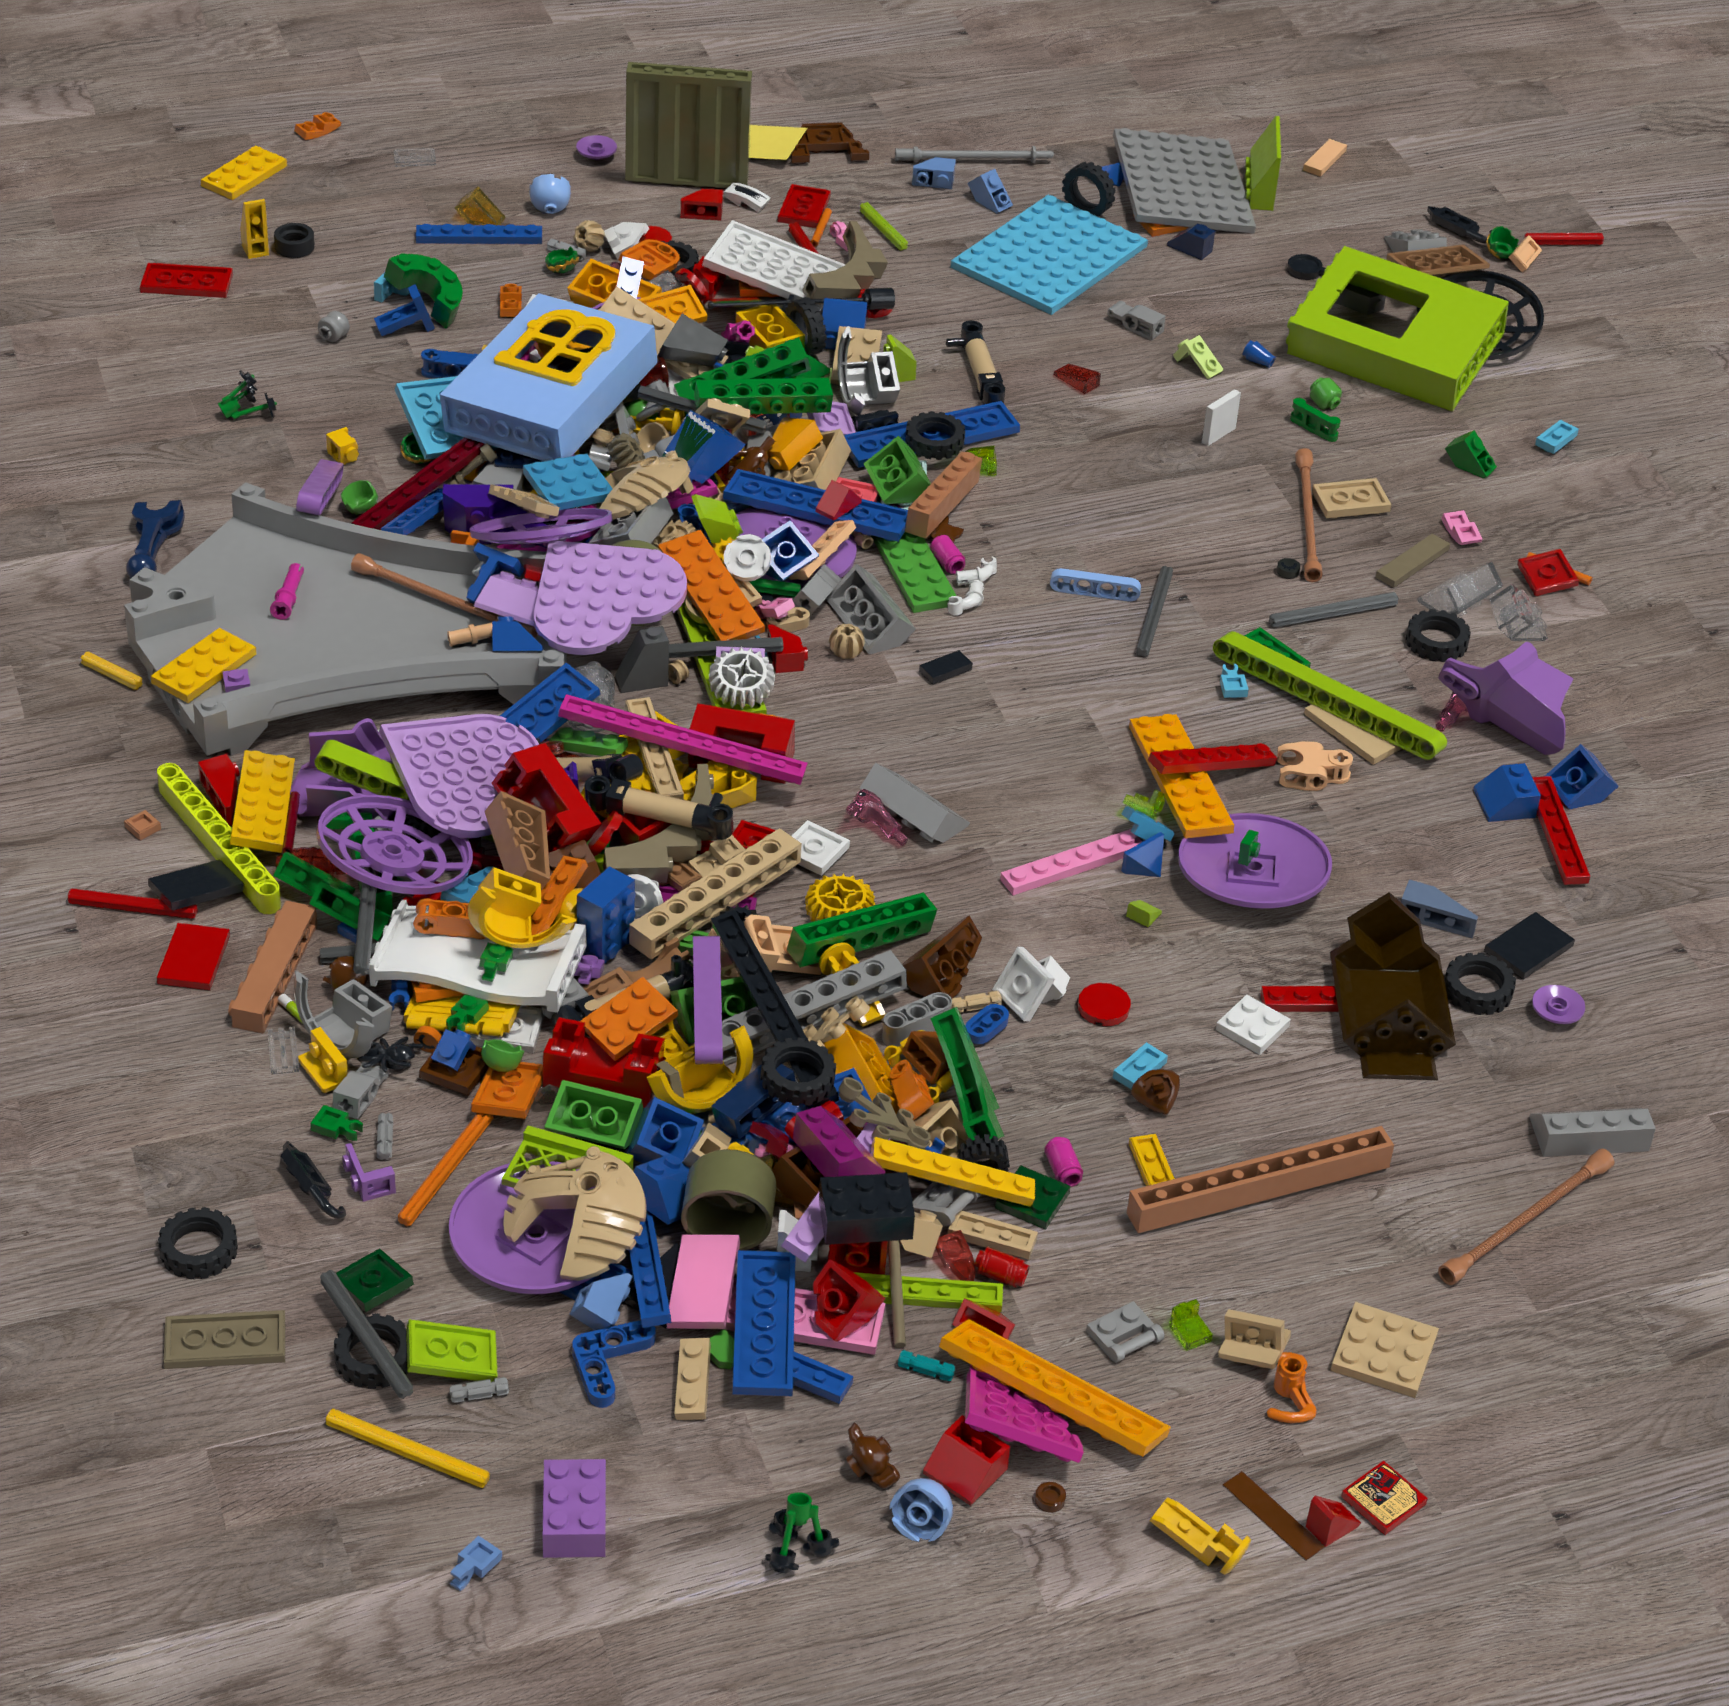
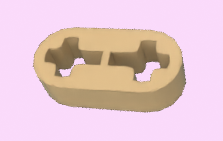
(797, 619)

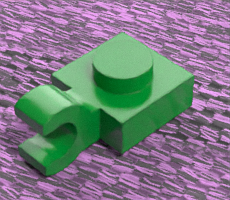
(494, 959)

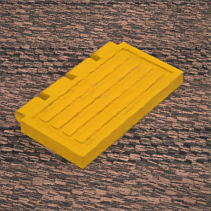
(435, 1012)

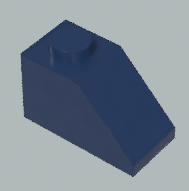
(1194, 241)

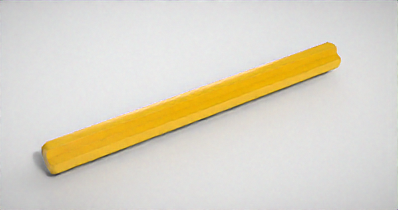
(407, 1448)

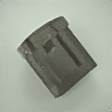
(545, 1098)

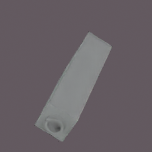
(501, 476)

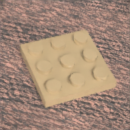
(1384, 1349)

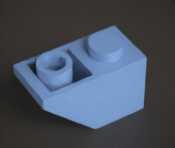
(935, 173)
(990, 192)
(599, 1301)

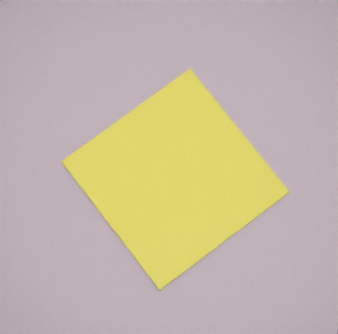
(773, 141)

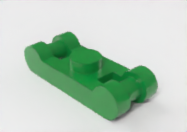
(1315, 420)

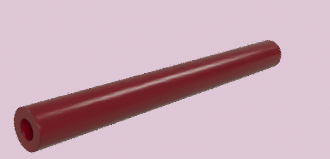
(291, 822)

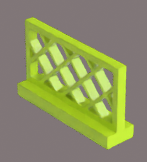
(550, 1148)

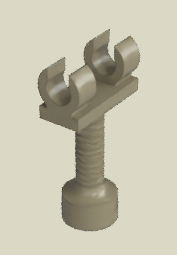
(486, 454)

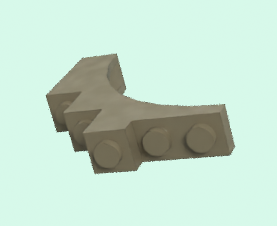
(858, 274)
(674, 844)

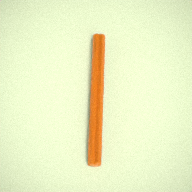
(444, 1168)

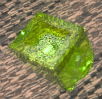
(1141, 803)
(1189, 1326)

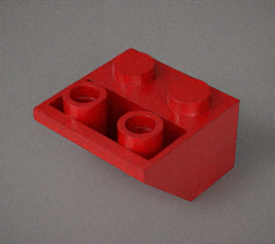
(967, 1461)

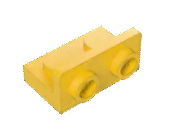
(324, 1061)

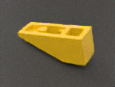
(254, 229)

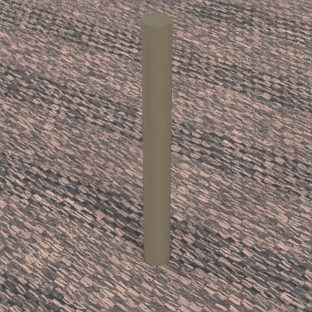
(896, 1294)

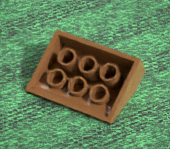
(1440, 260)

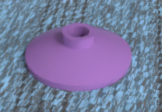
(596, 147)
(1558, 1004)

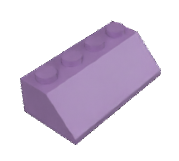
(509, 597)

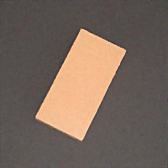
(1525, 253)

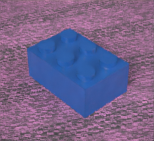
(607, 911)

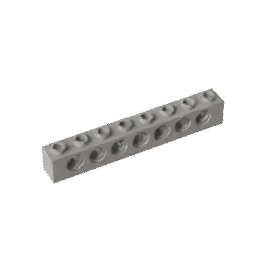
(866, 980)

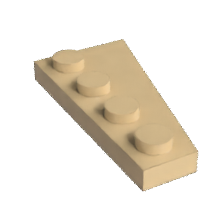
(529, 501)

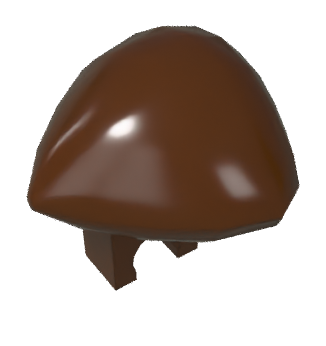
(343, 972)
(1157, 1090)

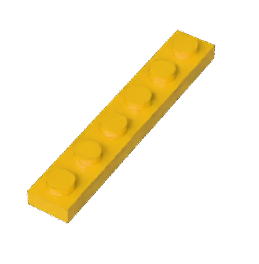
(953, 1171)

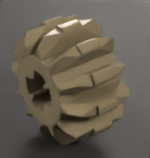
(625, 450)

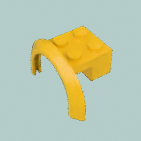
(504, 911)
(703, 1082)

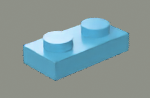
(1556, 436)
(1139, 1063)

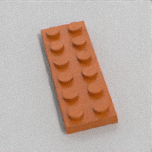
(713, 589)

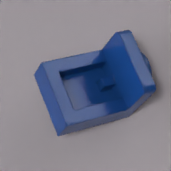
(452, 1049)

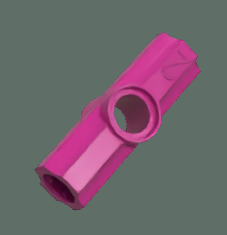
(739, 332)

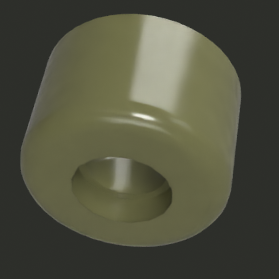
(730, 1196)

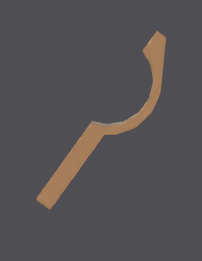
(621, 979)

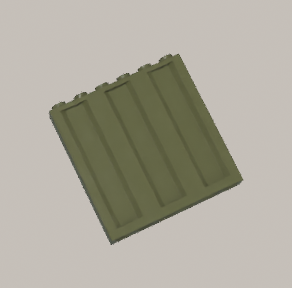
(687, 125)

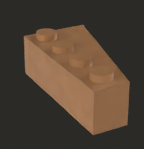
(520, 837)

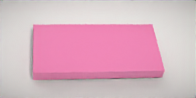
(703, 1281)

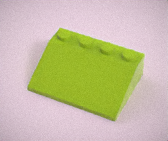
(1263, 168)

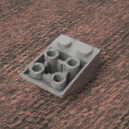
(1415, 240)

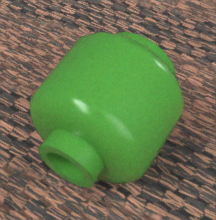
(1325, 393)

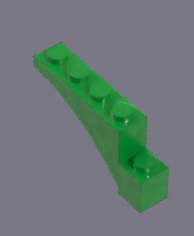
(970, 1081)

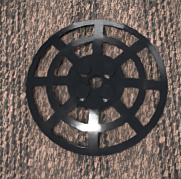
(1529, 298)

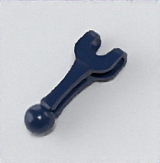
(154, 529)

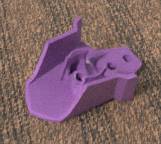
(1514, 694)
(320, 789)

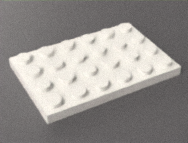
(766, 261)

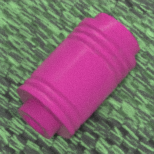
(947, 554)
(1063, 1161)

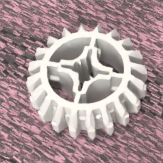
(741, 677)

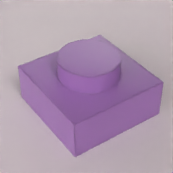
(235, 679)

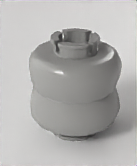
(333, 326)

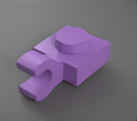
(589, 968)

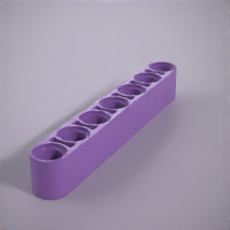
(319, 487)
(707, 1000)

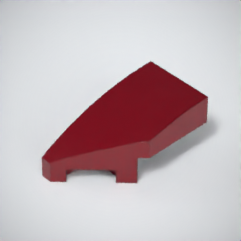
(777, 1140)

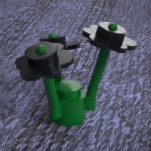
(230, 405)

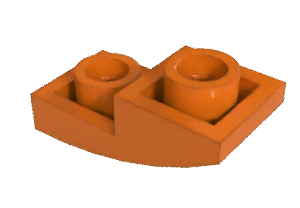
(320, 126)
(510, 300)

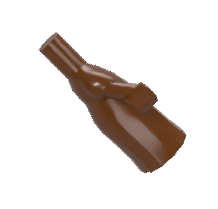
(754, 459)

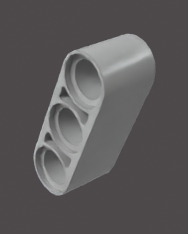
(913, 1017)

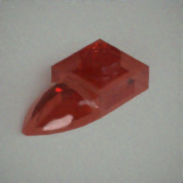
(956, 1255)

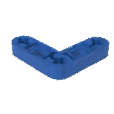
(596, 1356)

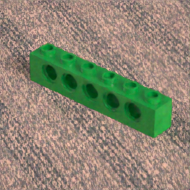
(773, 363)
(769, 395)
(863, 928)

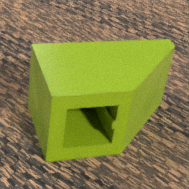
(903, 358)

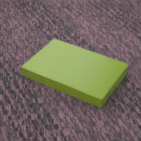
(451, 1351)

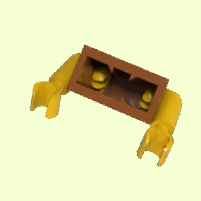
(927, 1056)

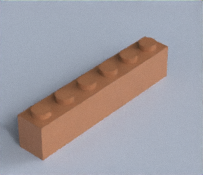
(943, 494)
(273, 967)

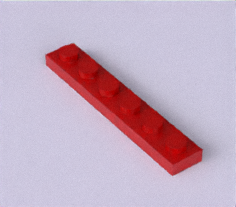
(1212, 758)
(1560, 834)

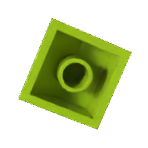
(717, 519)

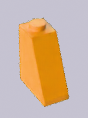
(793, 441)

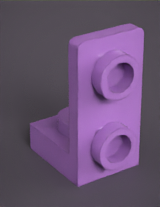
(369, 1184)

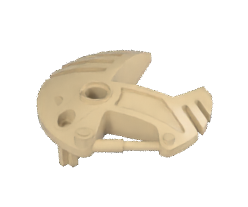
(645, 483)
(603, 1217)

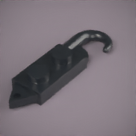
(1457, 223)
(310, 1179)

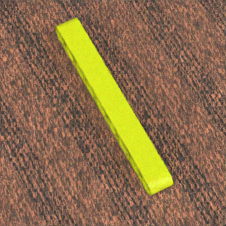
(215, 836)

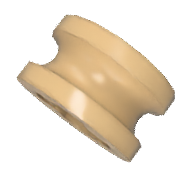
(677, 671)

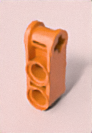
(445, 918)
(910, 1089)

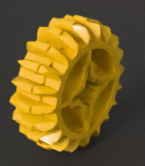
(837, 896)

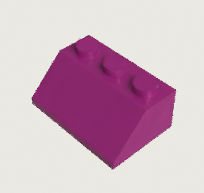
(832, 1145)

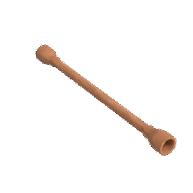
(366, 566)
(1312, 567)
(1456, 1268)

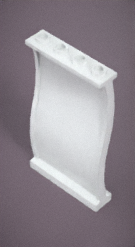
(533, 977)

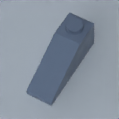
(1438, 909)

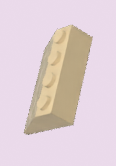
(820, 464)

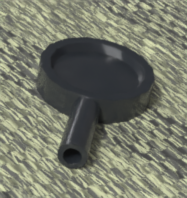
(1305, 267)

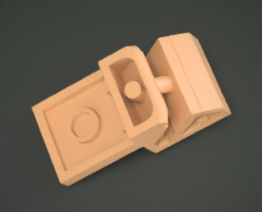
(771, 944)

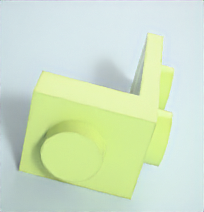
(1201, 355)

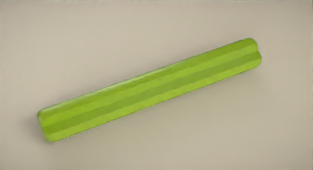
(883, 226)

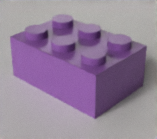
(574, 1508)

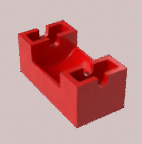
(746, 728)
(541, 781)
(582, 1061)

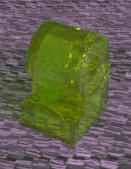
(989, 459)

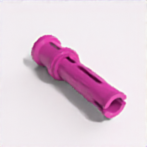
(286, 596)

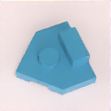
(1146, 826)

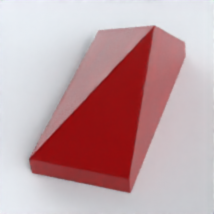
(985, 1317)

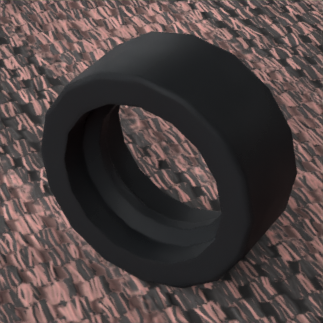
(294, 231)

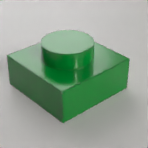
(1249, 847)

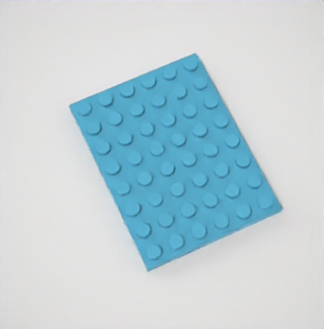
(1049, 254)

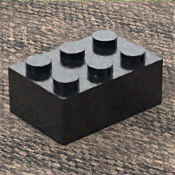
(866, 1208)

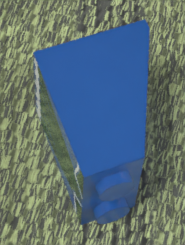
(703, 446)

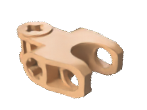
(1313, 766)

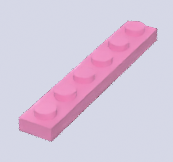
(1068, 862)

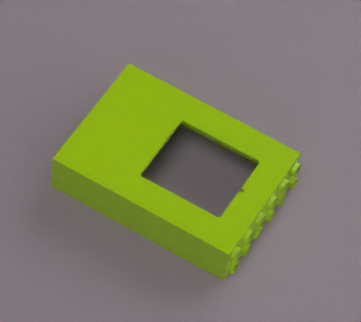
(1434, 355)

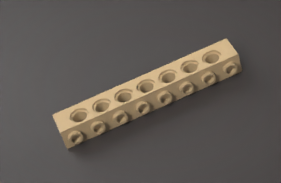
(714, 892)

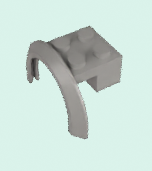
(866, 381)
(353, 1019)

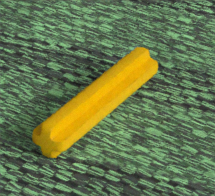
(111, 670)

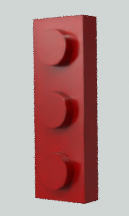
(1300, 998)

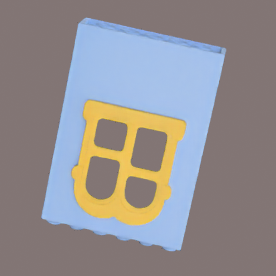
(542, 408)

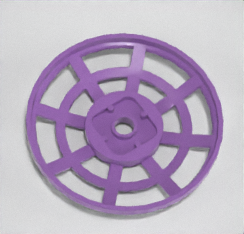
(543, 534)
(390, 850)

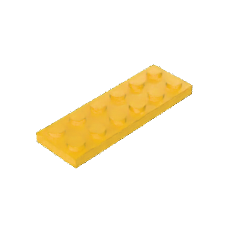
(262, 801)

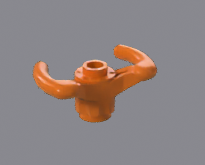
(1290, 1383)

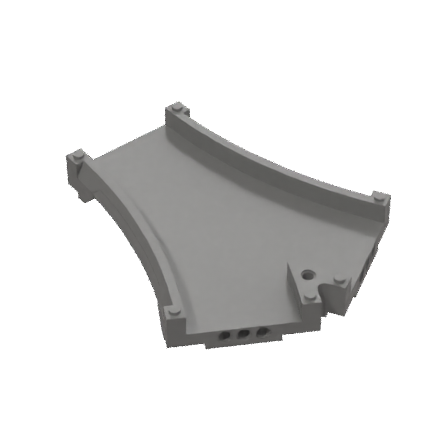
(346, 633)

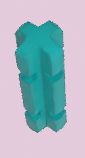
(926, 1365)

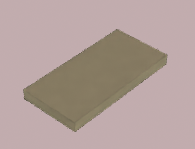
(224, 1339)

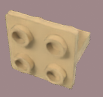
(1253, 1339)

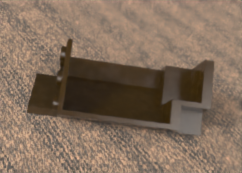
(1391, 994)

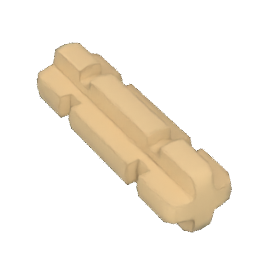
(976, 1001)

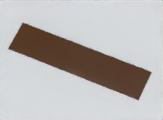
(1274, 1515)

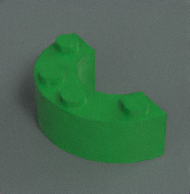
(430, 277)

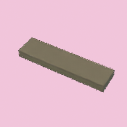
(1412, 560)

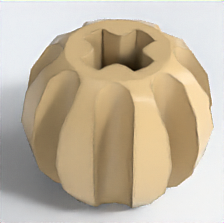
(589, 235)
(846, 641)

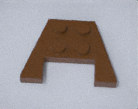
(827, 137)

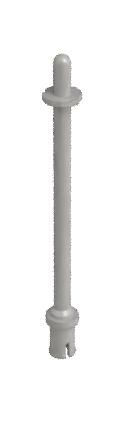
(916, 154)

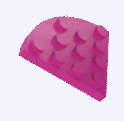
(1017, 1417)

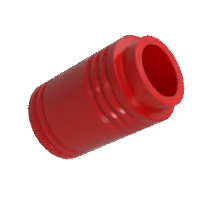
(1002, 1267)

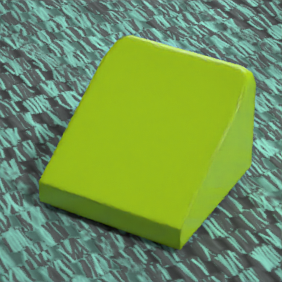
(1143, 912)

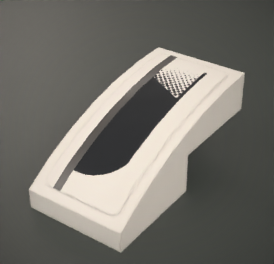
(742, 193)

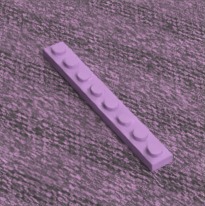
(809, 1228)

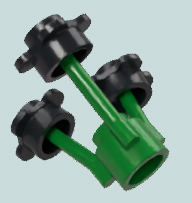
(787, 1524)

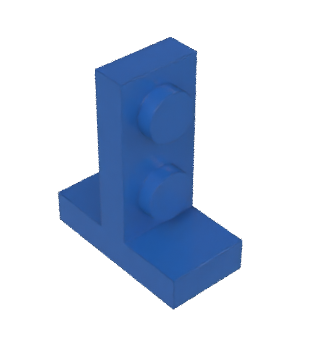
(405, 315)
(495, 563)

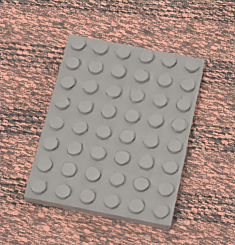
(1183, 180)

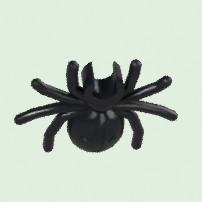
(396, 1055)

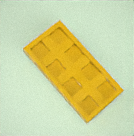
(243, 172)
(203, 665)

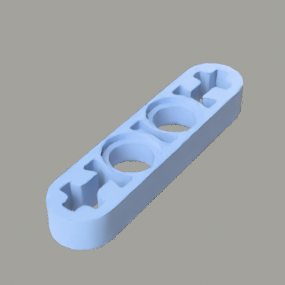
(1095, 581)

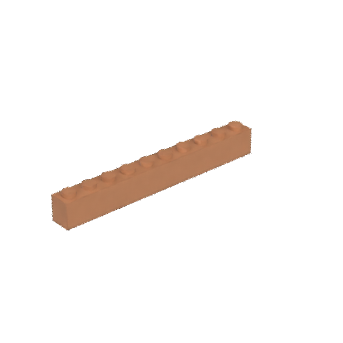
(1259, 1179)

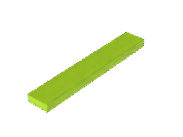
(939, 1292)

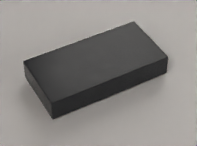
(945, 667)

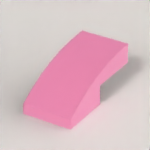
(1460, 528)

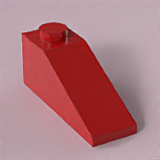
(219, 780)

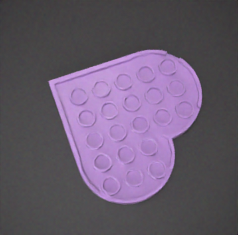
(598, 591)
(452, 765)

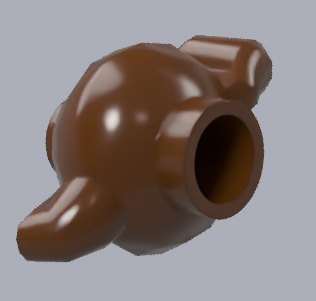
(871, 1457)

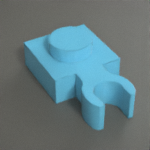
(1233, 684)

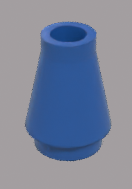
(1257, 353)

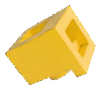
(342, 446)

